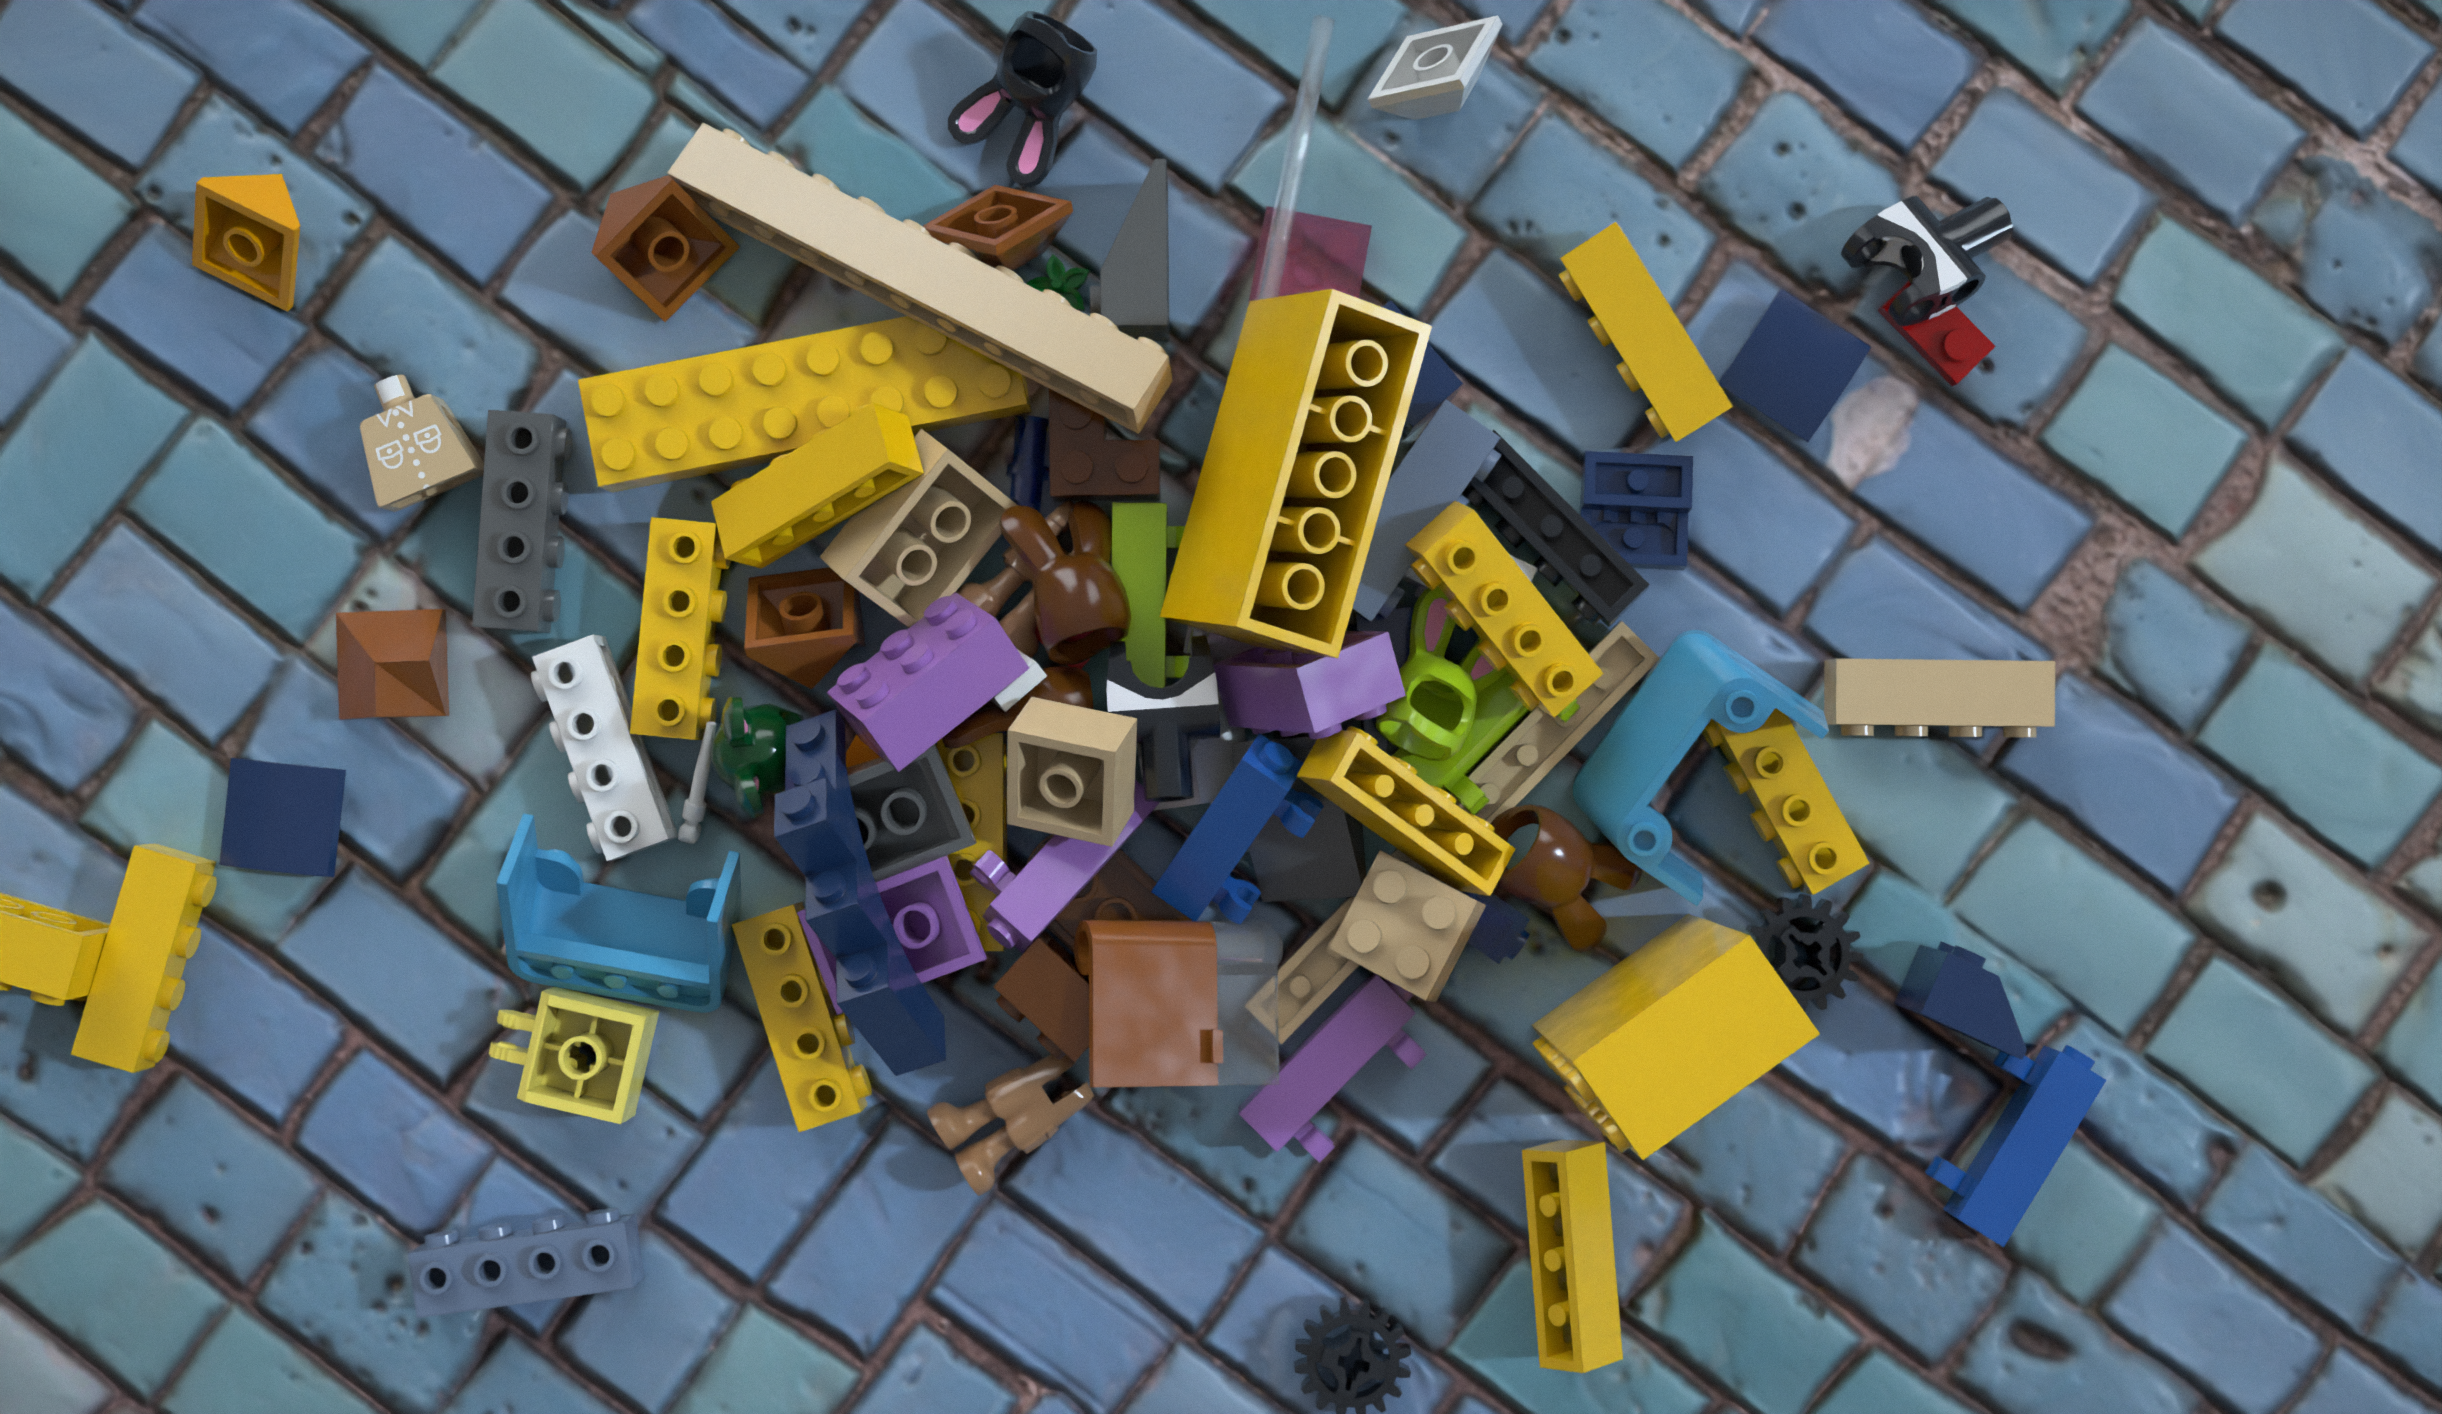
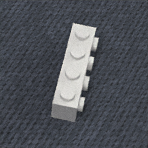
(607, 761)

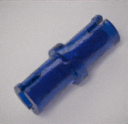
(1028, 467)

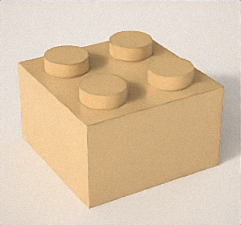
(1071, 771)
(1407, 927)

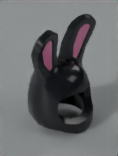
(1042, 74)

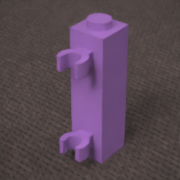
(1048, 882)
(1328, 1060)

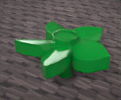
(1063, 282)

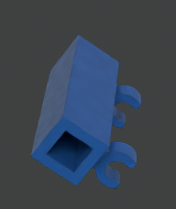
(1228, 828)
(2023, 1142)

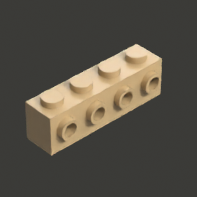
(1939, 694)

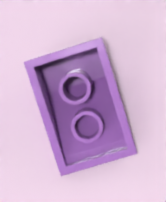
(927, 919)

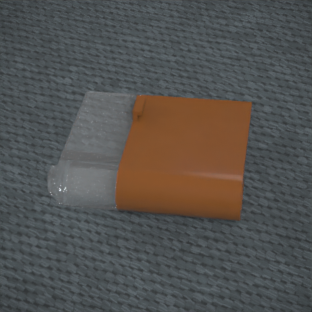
(1181, 1002)

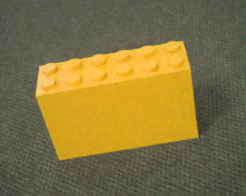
(1296, 471)
(1672, 1033)

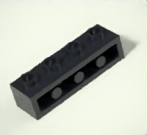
(1559, 536)

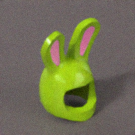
(1439, 694)

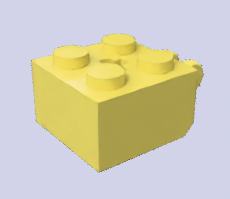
(556, 1071)

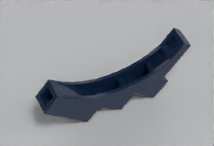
(844, 905)

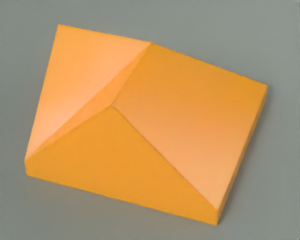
(248, 235)

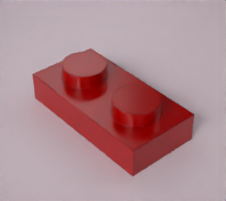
(1945, 341)

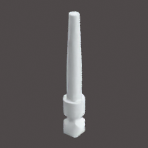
(695, 806)

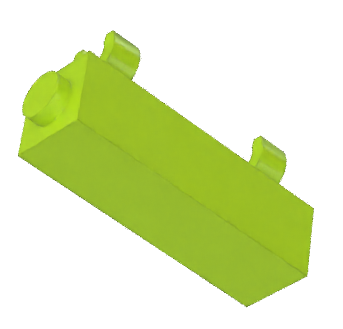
(1140, 560)
(1494, 718)

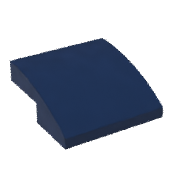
(1794, 364)
(1639, 505)
(282, 817)

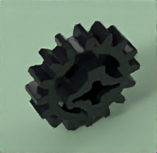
(1820, 936)
(1375, 1364)

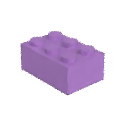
(927, 679)
(1310, 692)

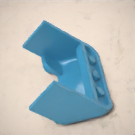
(1681, 694)
(614, 937)

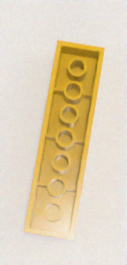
(775, 395)

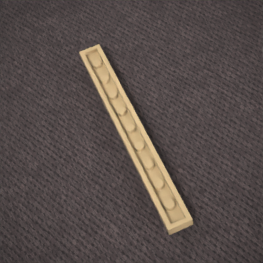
(1506, 779)

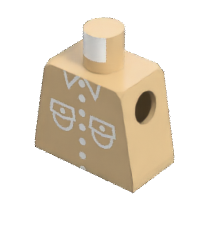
(415, 447)

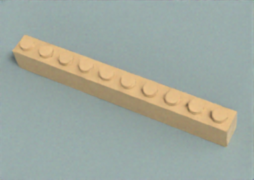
(924, 277)

